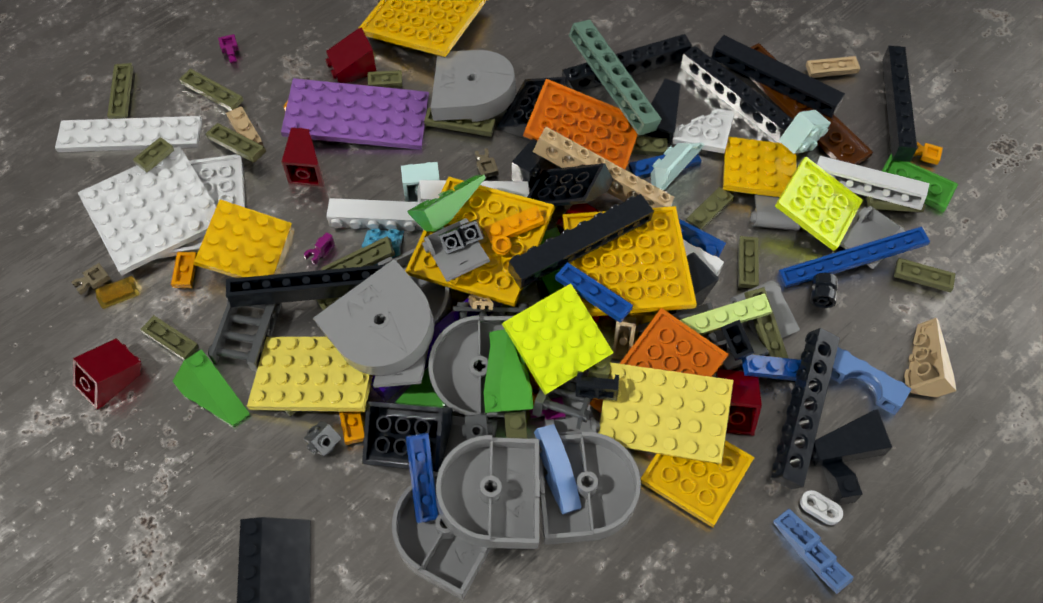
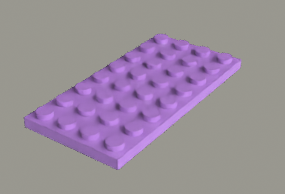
(357, 113)

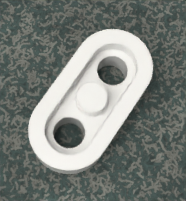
(821, 507)

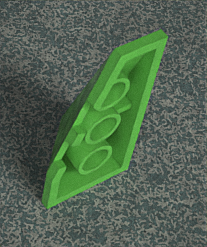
(438, 212)
(505, 381)
(204, 385)

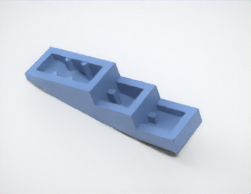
(560, 474)
(813, 552)

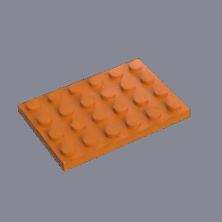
(584, 121)
(672, 347)

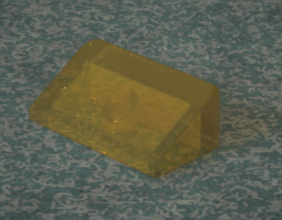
(117, 292)

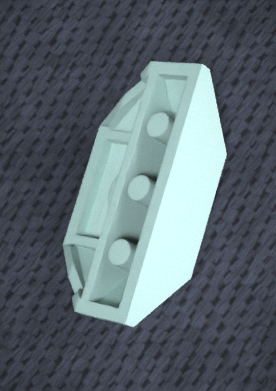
(673, 163)

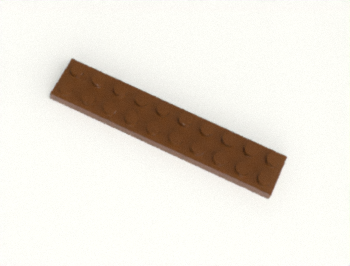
(839, 140)

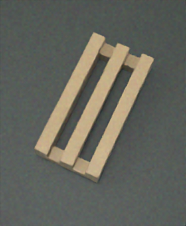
(476, 300)

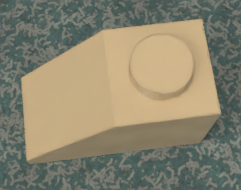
(623, 337)

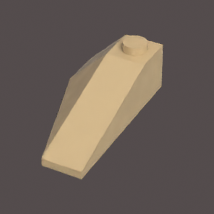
(930, 365)

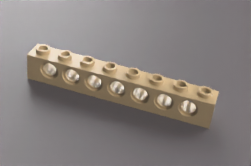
(625, 184)

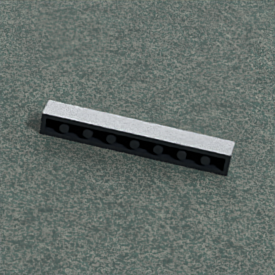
(777, 76)
(899, 104)
(580, 240)
(296, 286)

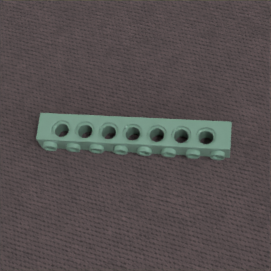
(614, 77)

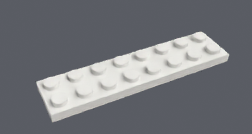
(127, 133)

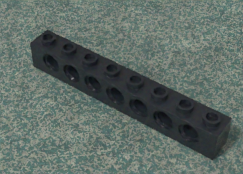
(635, 61)
(735, 93)
(805, 409)

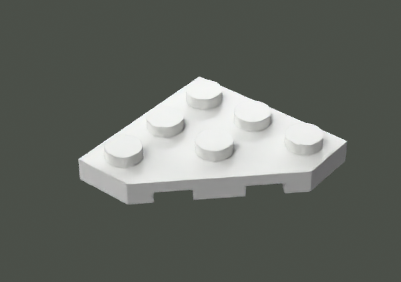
(710, 130)

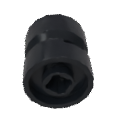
(824, 290)

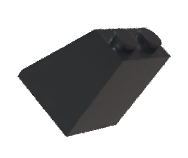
(702, 279)

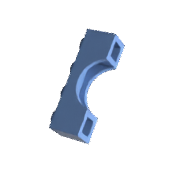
(888, 391)

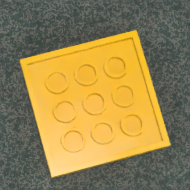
(757, 167)
(242, 242)
(698, 485)

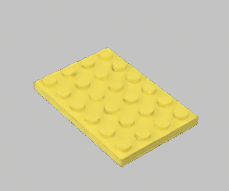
(307, 377)
(668, 412)

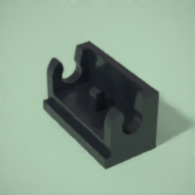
(597, 387)

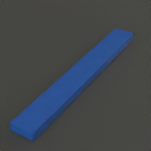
(854, 256)

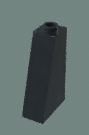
(666, 106)
(853, 441)

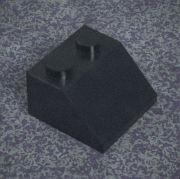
(526, 165)

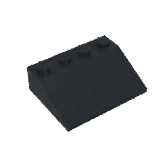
(521, 108)
(572, 184)
(391, 422)
(274, 560)

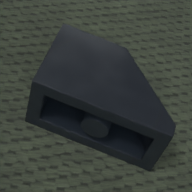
(737, 340)
(842, 483)

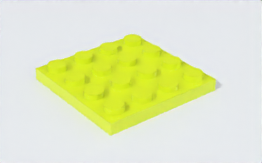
(819, 203)
(557, 338)

